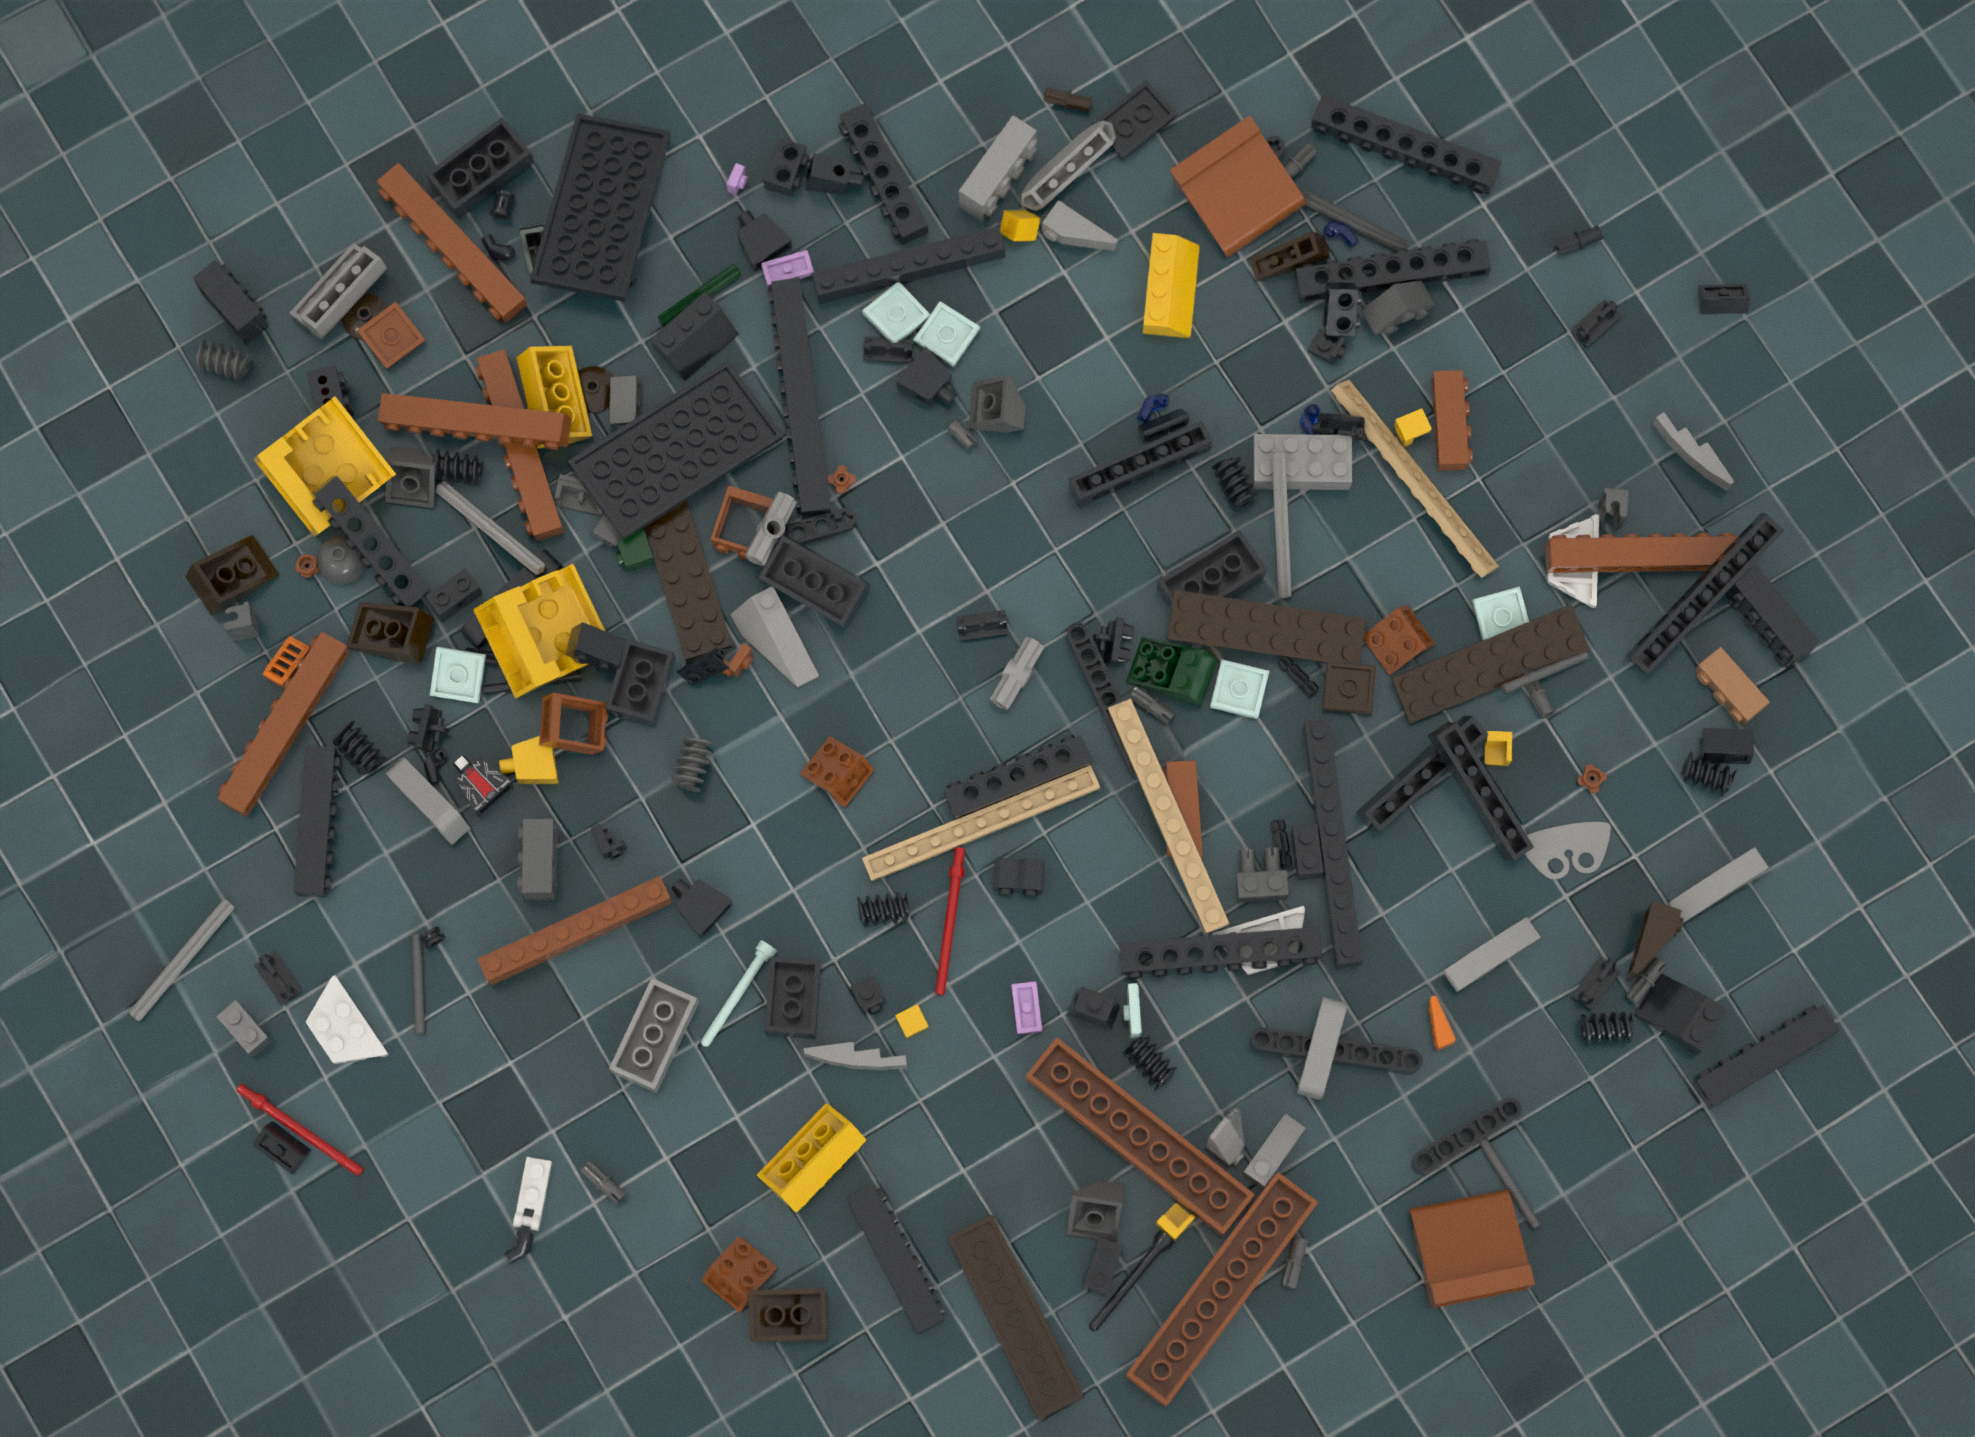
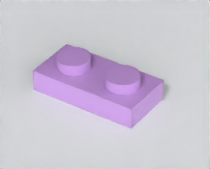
(788, 267)
(1026, 1008)

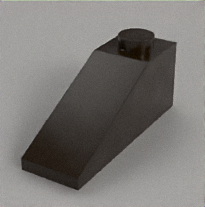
(1285, 258)

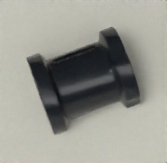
(505, 197)

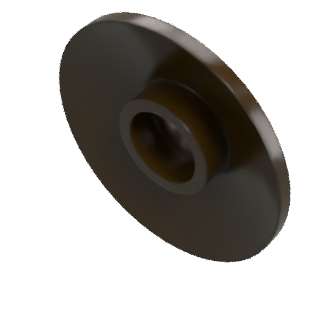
(353, 321)
(597, 399)

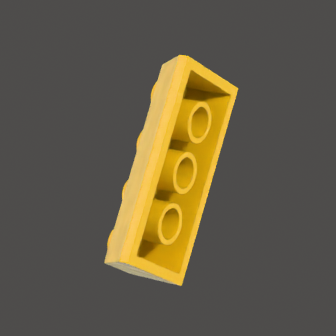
(1171, 286)
(554, 386)
(811, 1157)

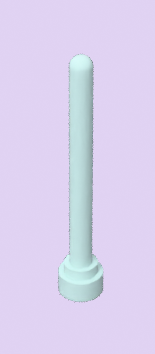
(763, 953)

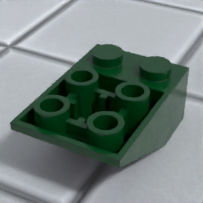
(1172, 670)

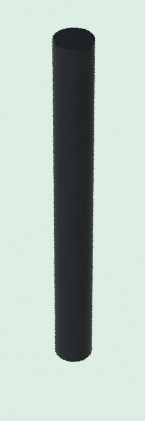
(504, 687)

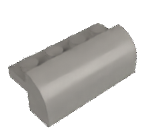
(338, 290)

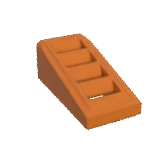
(274, 663)
(1441, 1030)

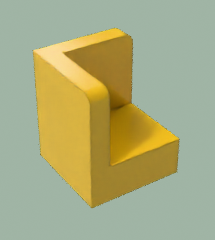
(1019, 225)
(1411, 426)
(1498, 748)
(1175, 1221)

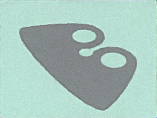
(1577, 837)

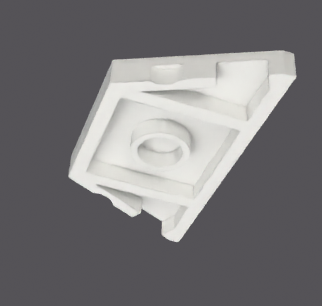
(1578, 585)
(1285, 920)
(342, 1027)

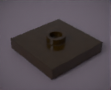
(1349, 688)

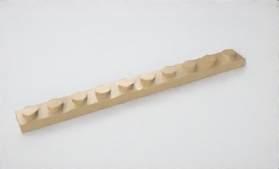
(1416, 480)
(1168, 816)
(981, 823)

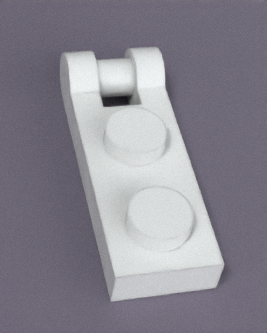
(532, 1192)

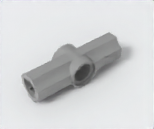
(777, 516)
(1017, 673)

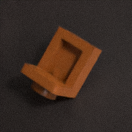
(740, 661)

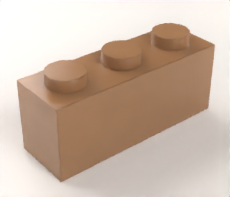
(1731, 686)

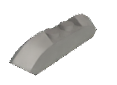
(1067, 165)

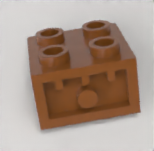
(1398, 639)
(838, 770)
(737, 1272)

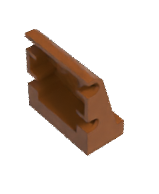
(1237, 186)
(1470, 1249)

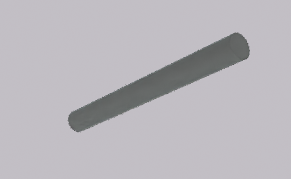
(1544, 672)
(418, 985)
(1509, 1183)

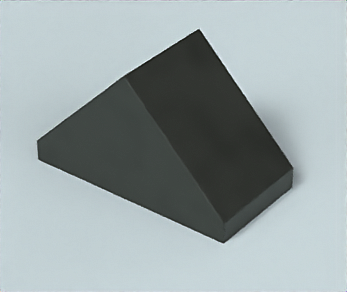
(531, 241)

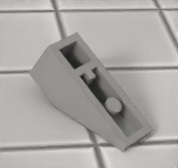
(1073, 229)
(1273, 1151)

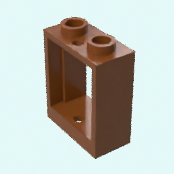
(743, 498)
(551, 723)

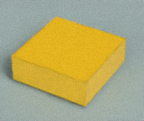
(911, 1021)

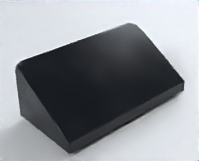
(1723, 299)
(1163, 424)
(281, 1147)

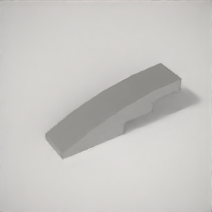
(1700, 458)
(1720, 884)
(1491, 954)
(845, 1056)

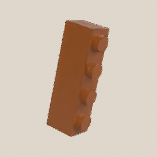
(1450, 420)
(1184, 787)

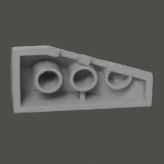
(769, 629)
(1227, 1140)

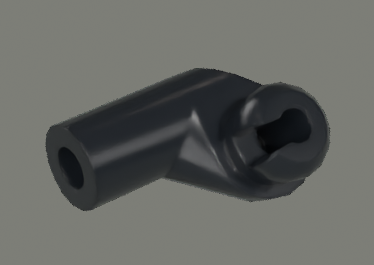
(496, 251)
(432, 765)
(523, 1245)

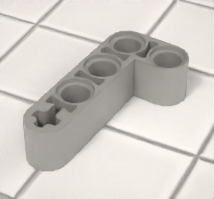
(428, 800)
(1322, 1048)

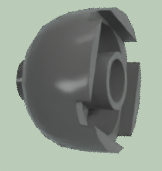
(338, 562)

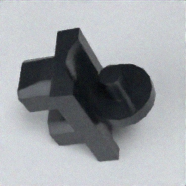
(1110, 641)
(429, 730)

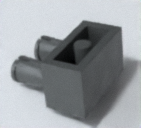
(1261, 886)

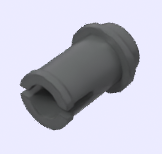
(962, 434)

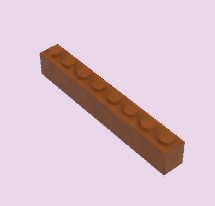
(452, 243)
(474, 420)
(524, 460)
(1634, 553)
(283, 724)
(574, 931)

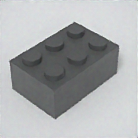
(538, 860)

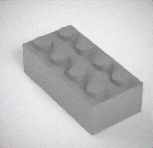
(998, 169)
(1311, 461)
(654, 1035)

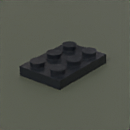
(1137, 119)

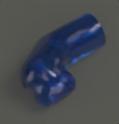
(1343, 230)
(1152, 404)
(1308, 418)

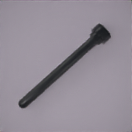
(1161, 1243)

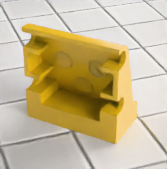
(315, 451)
(533, 628)

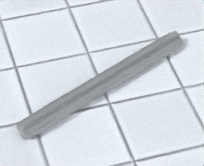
(1281, 524)
(491, 528)
(181, 960)

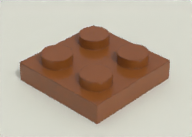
(391, 335)

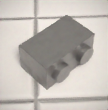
(244, 1029)

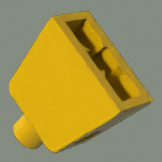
(531, 763)

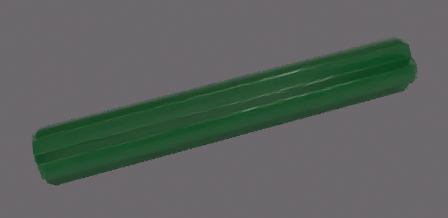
(710, 288)

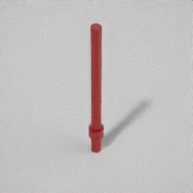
(956, 874)
(260, 1102)

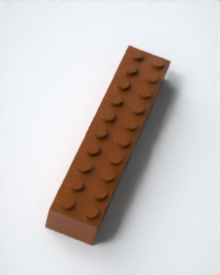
(1139, 1137)
(1221, 1289)

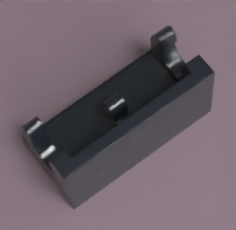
(1727, 745)

